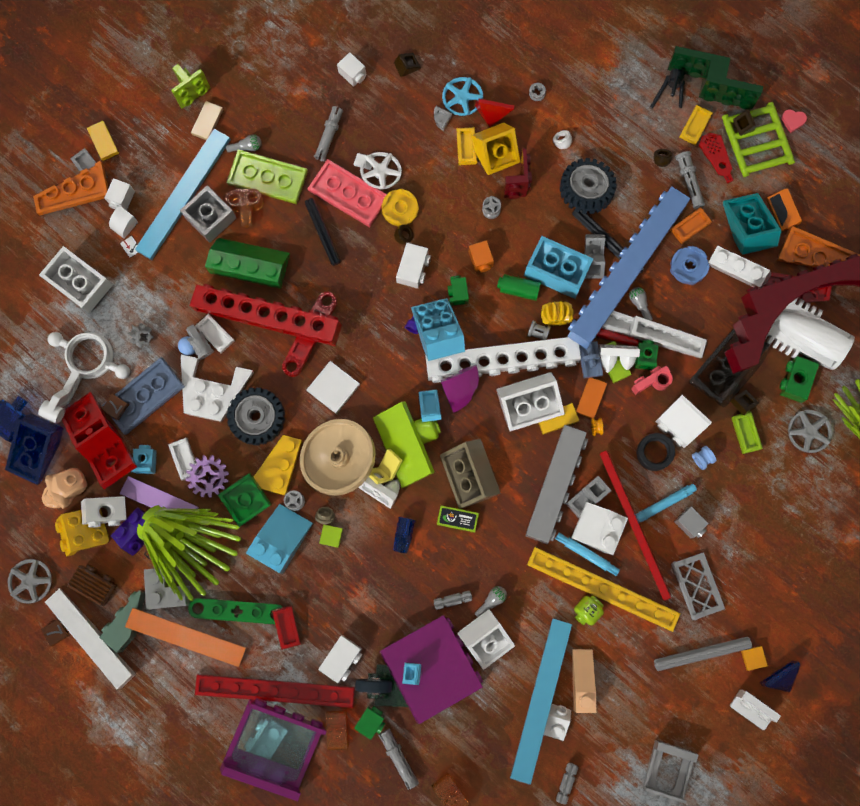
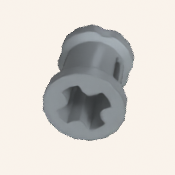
(534, 326)

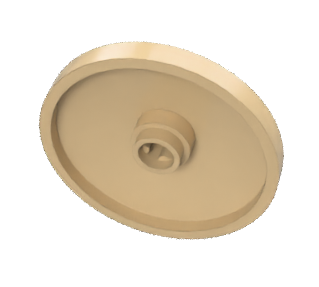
(337, 457)

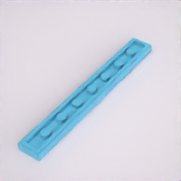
(182, 194)
(541, 702)

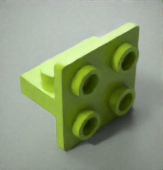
(190, 86)

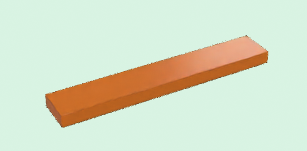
(185, 637)

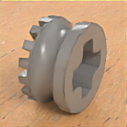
(534, 96)

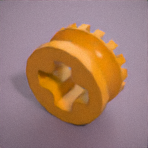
(597, 426)

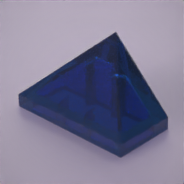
(782, 678)

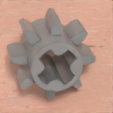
(145, 335)

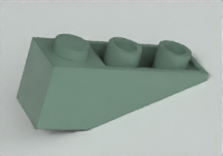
(115, 633)

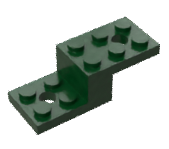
(715, 83)

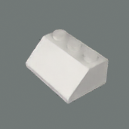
(530, 401)

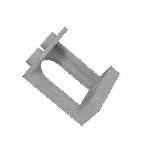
(677, 794)

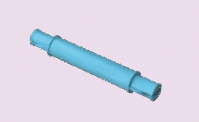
(666, 502)
(587, 554)

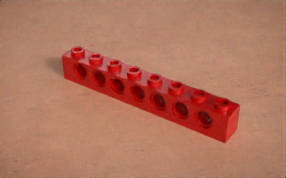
(204, 294)

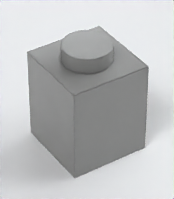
(692, 523)

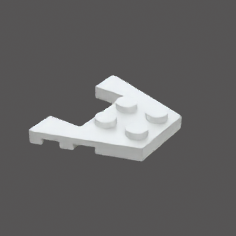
(209, 398)

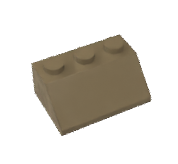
(470, 473)

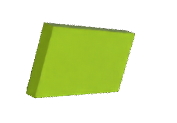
(268, 176)
(401, 436)

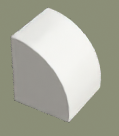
(122, 222)

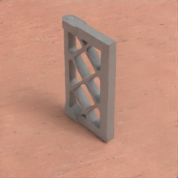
(713, 588)

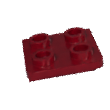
(518, 185)

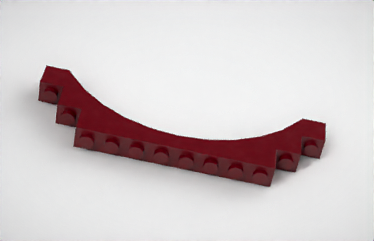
(768, 302)

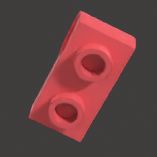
(643, 383)

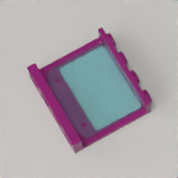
(272, 748)

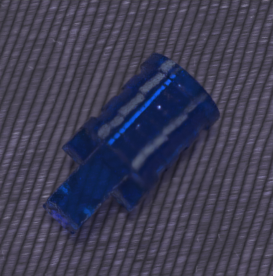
(403, 534)

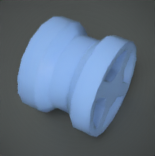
(704, 457)

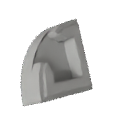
(441, 117)

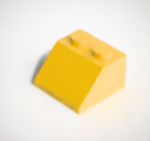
(496, 148)

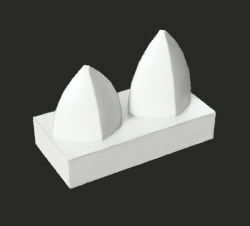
(609, 356)
(385, 494)

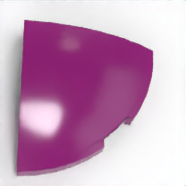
(461, 387)

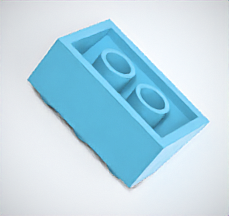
(558, 267)

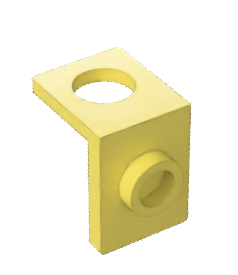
(387, 468)

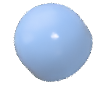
(185, 347)

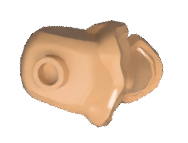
(63, 488)

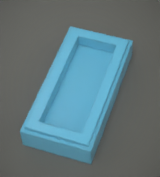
(429, 405)

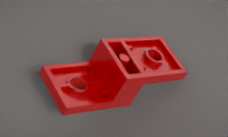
(97, 440)

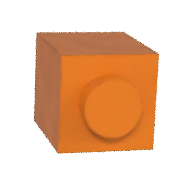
(481, 256)

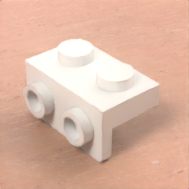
(558, 722)

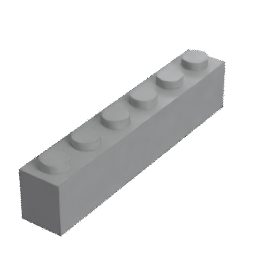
(555, 485)

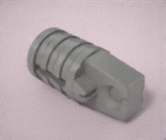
(199, 343)

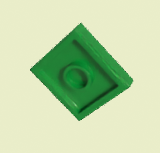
(244, 499)

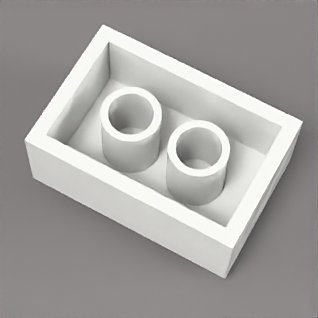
(76, 279)

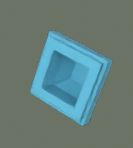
(412, 673)

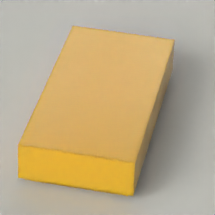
(695, 125)
(102, 140)
(465, 146)
(558, 422)

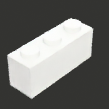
(739, 267)

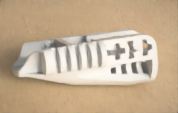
(809, 335)

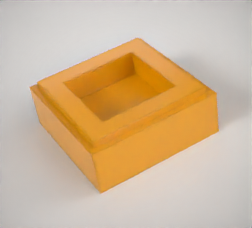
(754, 658)

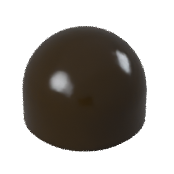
(662, 161)
(400, 238)

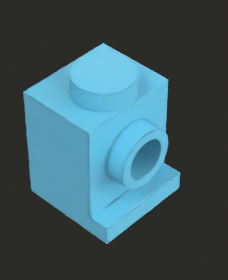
(148, 466)

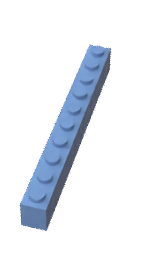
(628, 268)

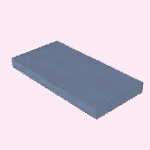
(147, 394)

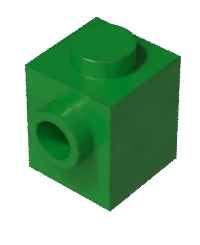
(371, 722)

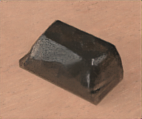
(716, 376)

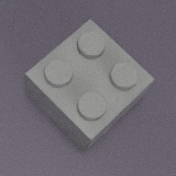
(208, 214)

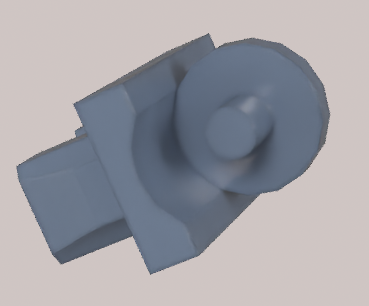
(591, 361)

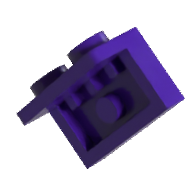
(126, 533)

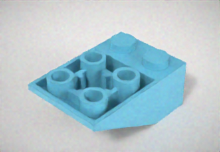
(438, 329)

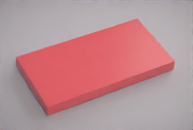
(347, 193)

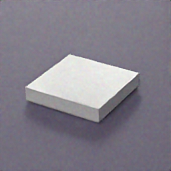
(333, 387)

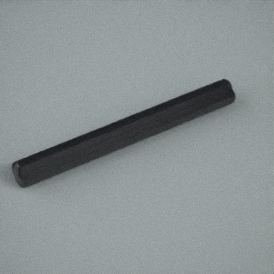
(595, 228)

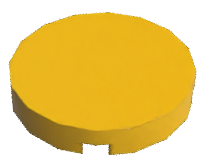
(399, 207)

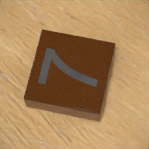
(115, 406)
(55, 632)

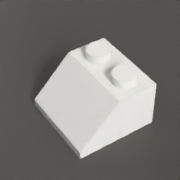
(599, 528)
(486, 639)

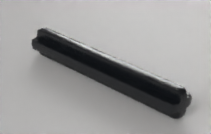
(322, 232)

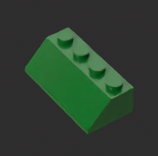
(247, 262)

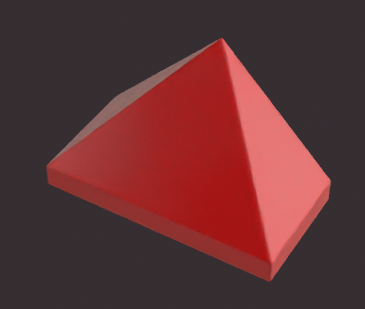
(492, 111)

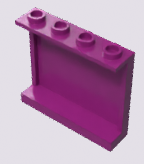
(444, 669)

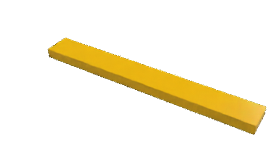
(603, 589)

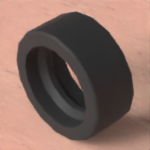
(664, 440)

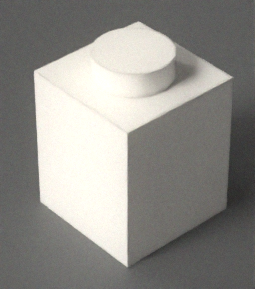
(352, 69)
(119, 194)

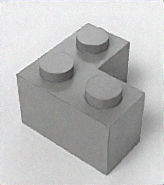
(161, 595)

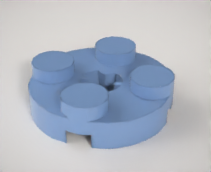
(685, 275)

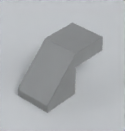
(595, 249)
(591, 493)

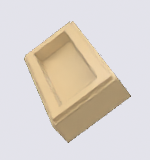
(207, 120)

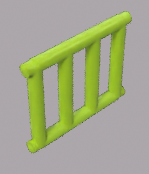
(740, 153)

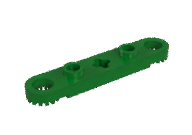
(224, 611)

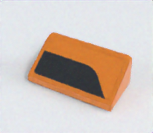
(784, 209)

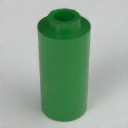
(519, 287)

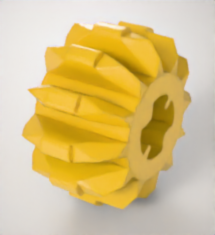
(557, 313)

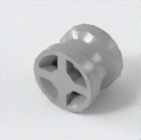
(491, 203)
(292, 498)

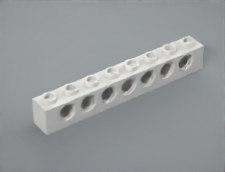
(510, 351)

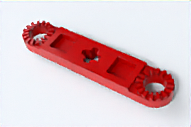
(302, 347)

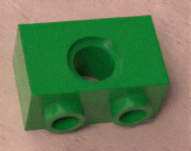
(806, 371)

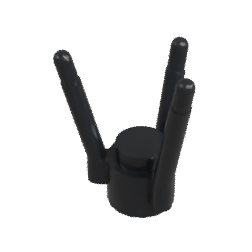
(675, 80)

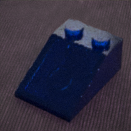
(33, 447)

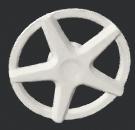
(380, 170)

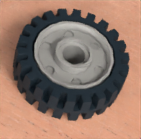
(595, 175)
(242, 410)

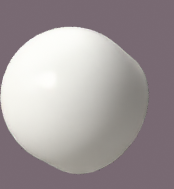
(565, 142)

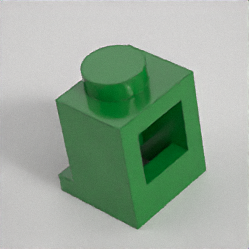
(458, 291)
(647, 362)

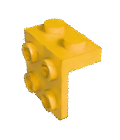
(79, 536)

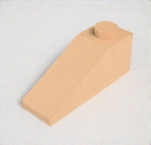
(583, 681)

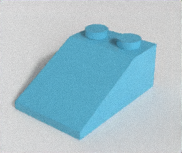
(279, 539)

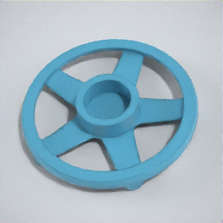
(462, 95)

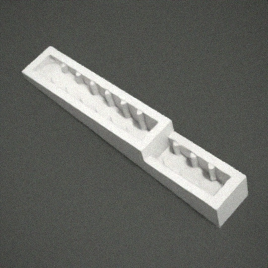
(661, 335)
(88, 637)

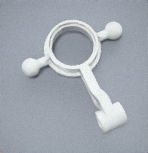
(53, 409)

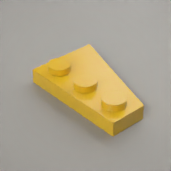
(279, 466)

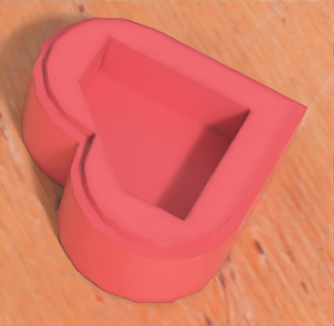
(793, 120)

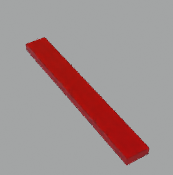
(635, 524)
(275, 691)

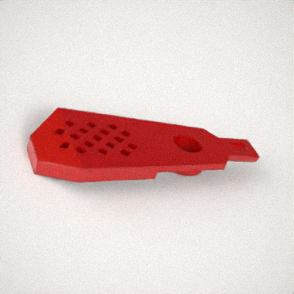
(718, 157)

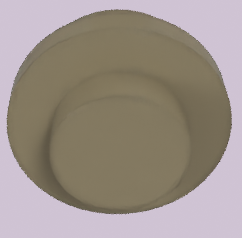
(325, 515)

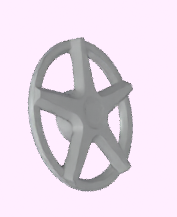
(810, 431)
(29, 581)

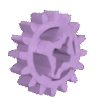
(208, 484)

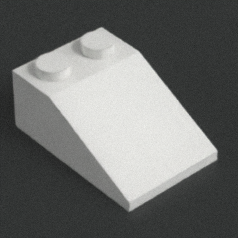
(682, 422)

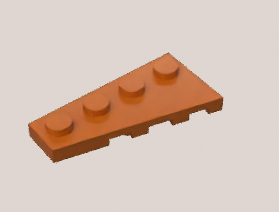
(74, 191)
(810, 250)

